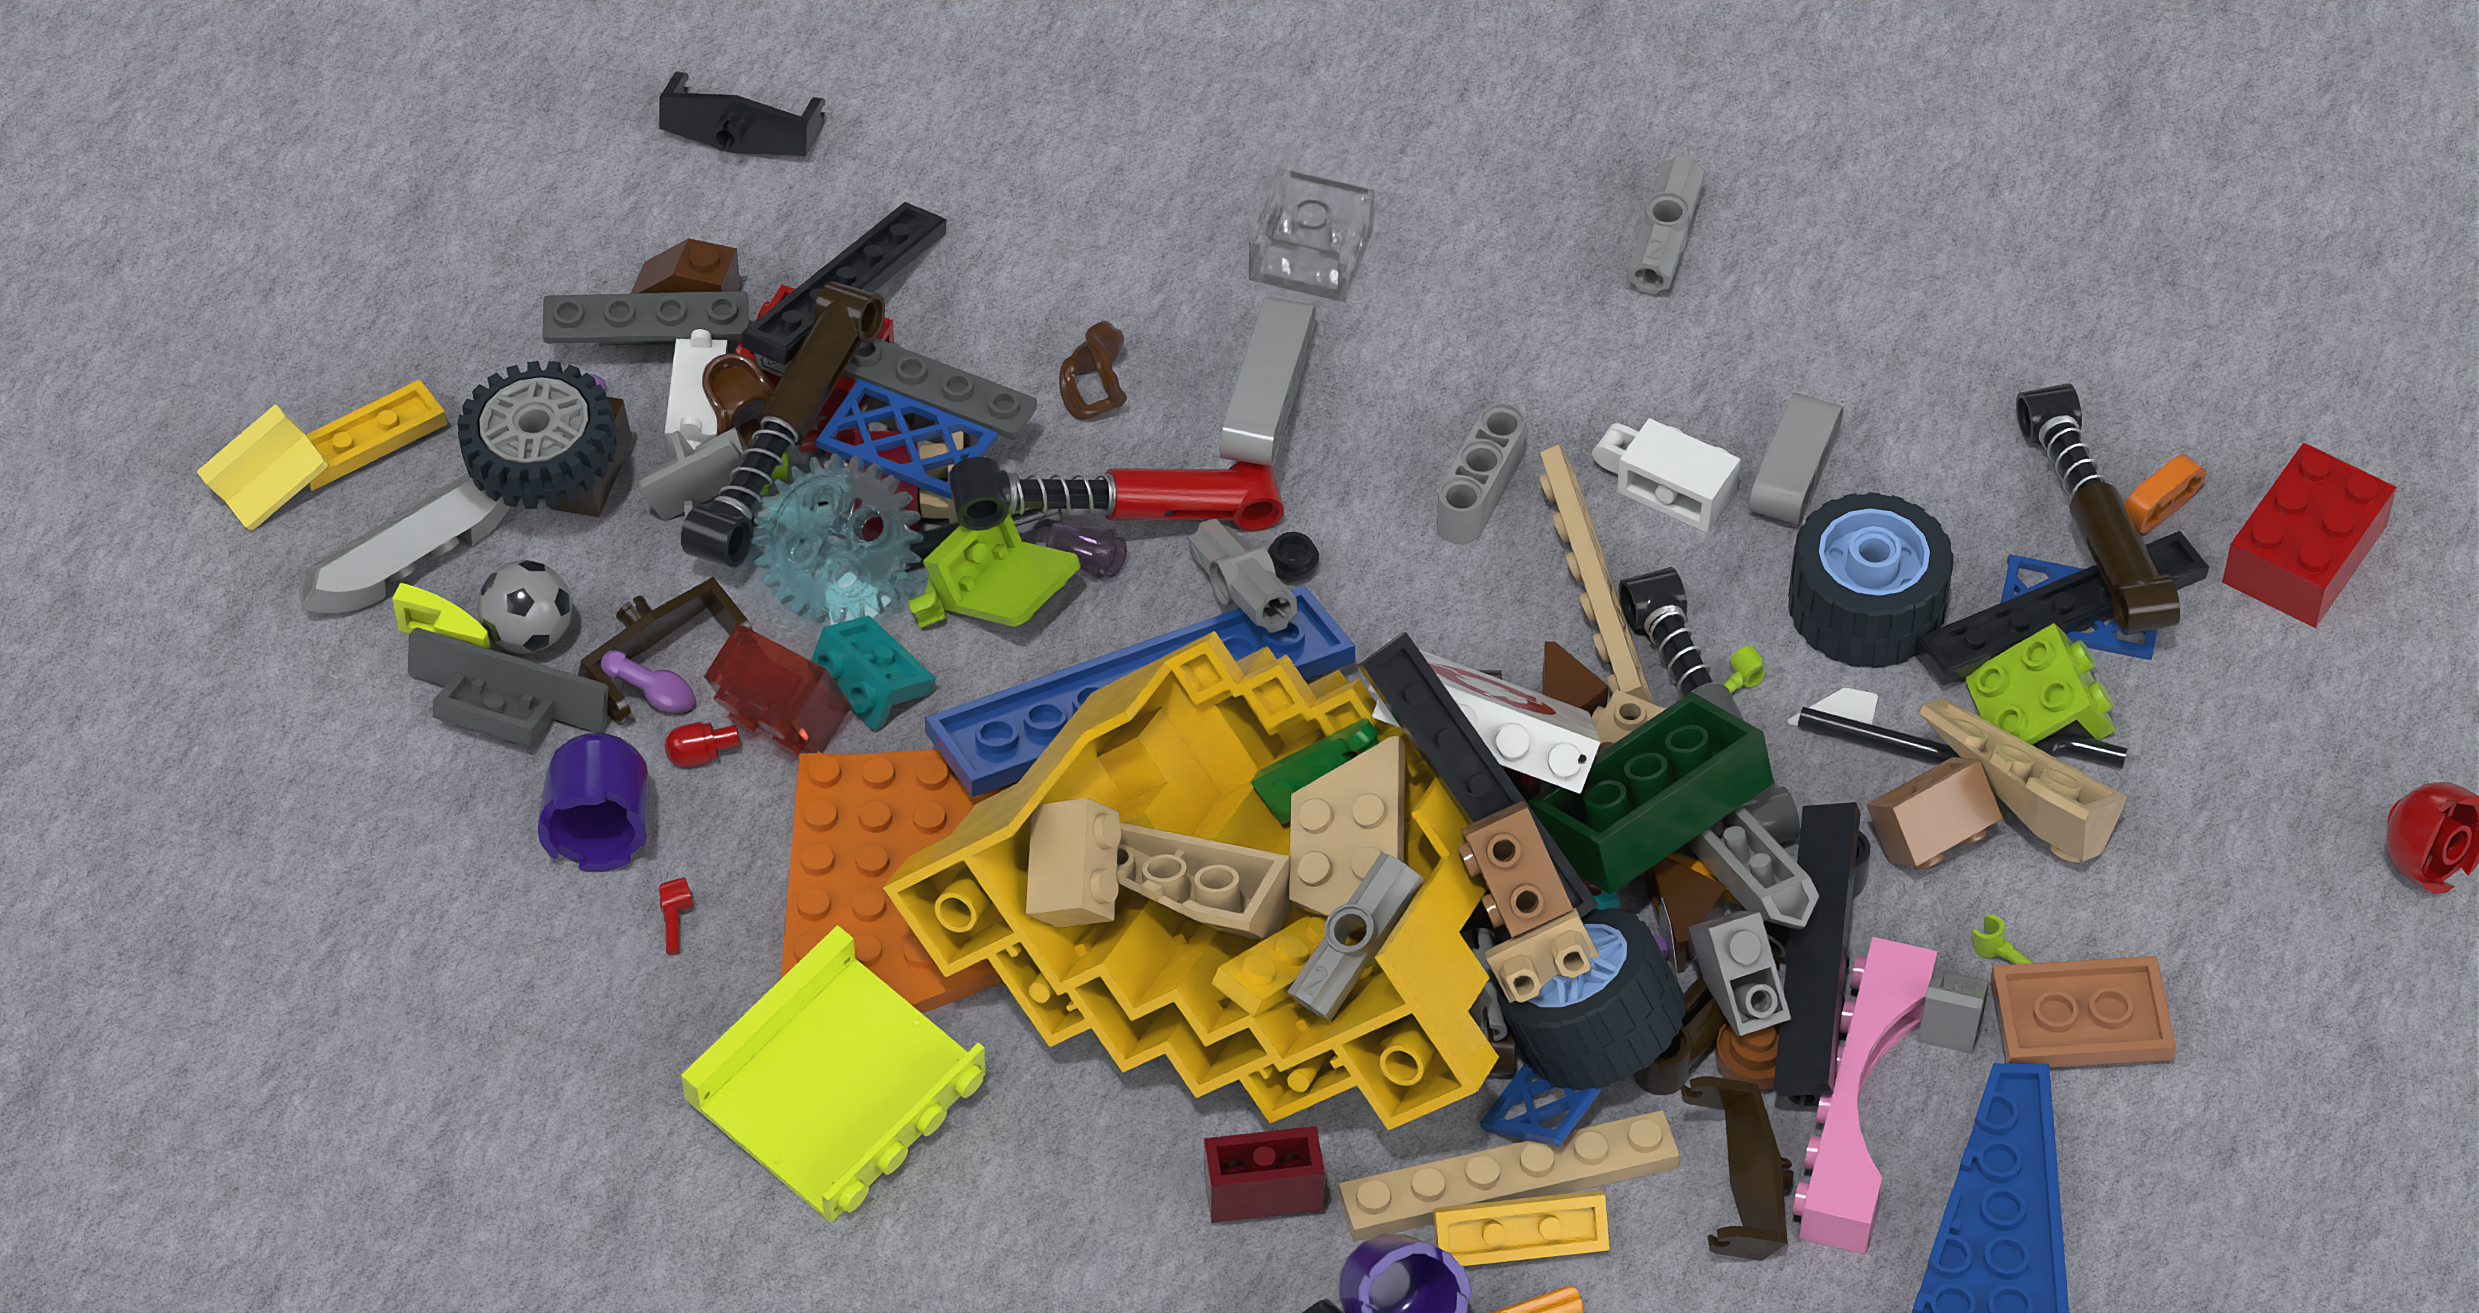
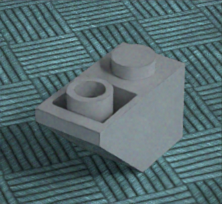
(1740, 970)

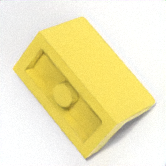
(263, 467)

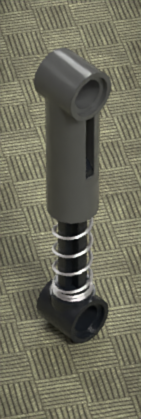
(1659, 607)

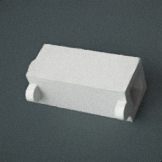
(687, 404)

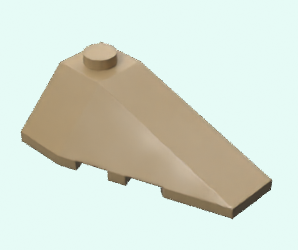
(2044, 793)
(1207, 880)

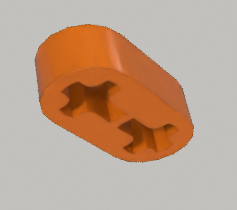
(2164, 492)

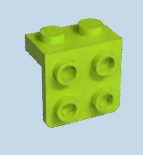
(997, 573)
(2042, 688)

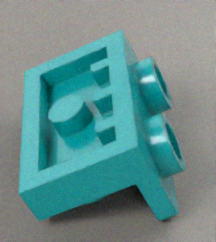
(871, 668)

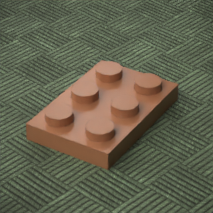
(2083, 1012)

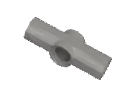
(1666, 224)
(1243, 575)
(1374, 905)

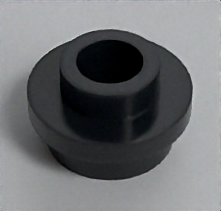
(1297, 547)

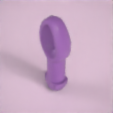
(661, 688)

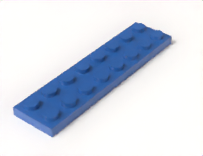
(1005, 732)

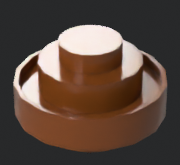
(1748, 1056)

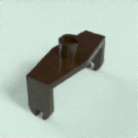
(649, 626)
(1753, 1167)

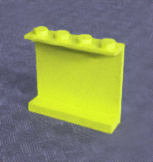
(831, 1078)

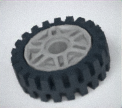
(537, 434)

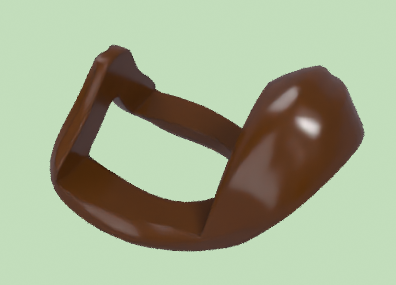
(1096, 353)
(729, 385)

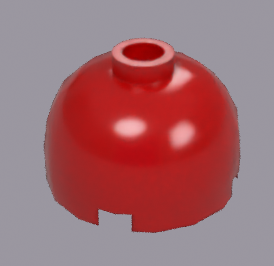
(2434, 834)

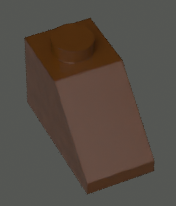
(690, 268)

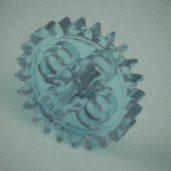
(797, 518)

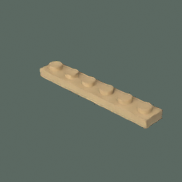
(1589, 565)
(1513, 1171)

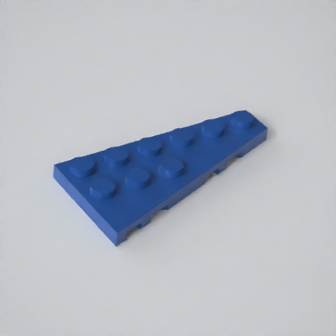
(2003, 1217)

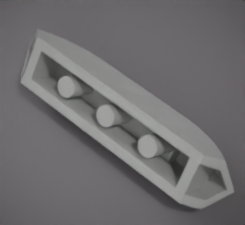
(357, 571)
(1756, 869)

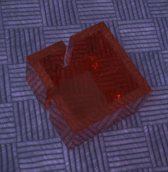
(777, 692)

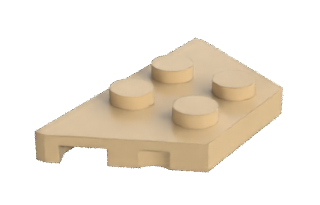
(1345, 825)

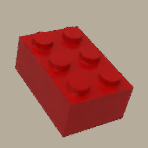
(2309, 534)

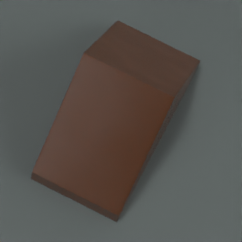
(1570, 680)
(1688, 901)

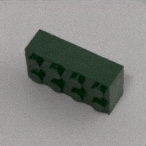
(1655, 791)

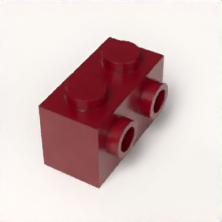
(1264, 1174)

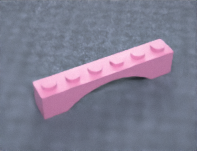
(1845, 1182)

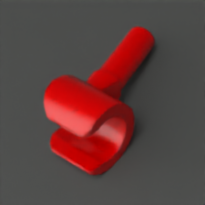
(674, 897)

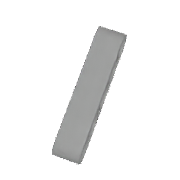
(1268, 381)

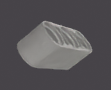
(1796, 458)
(1480, 473)

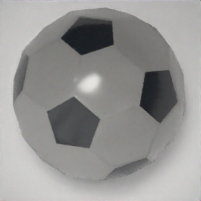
(524, 607)

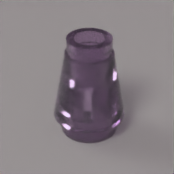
(1097, 548)

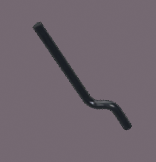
(1938, 752)

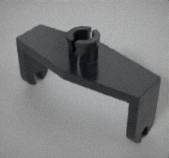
(737, 122)

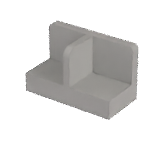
(692, 473)

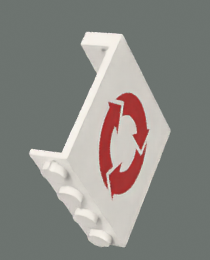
(1518, 724)

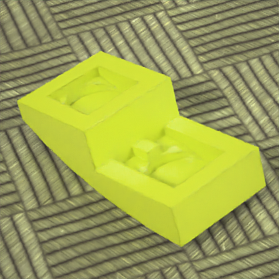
(433, 613)

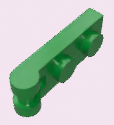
(1301, 768)

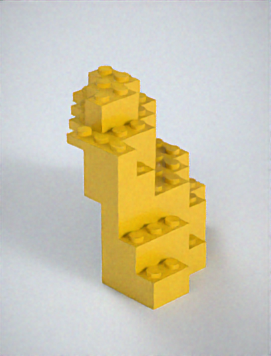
(1179, 758)

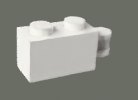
(1670, 471)

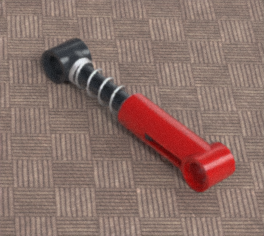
(1238, 494)

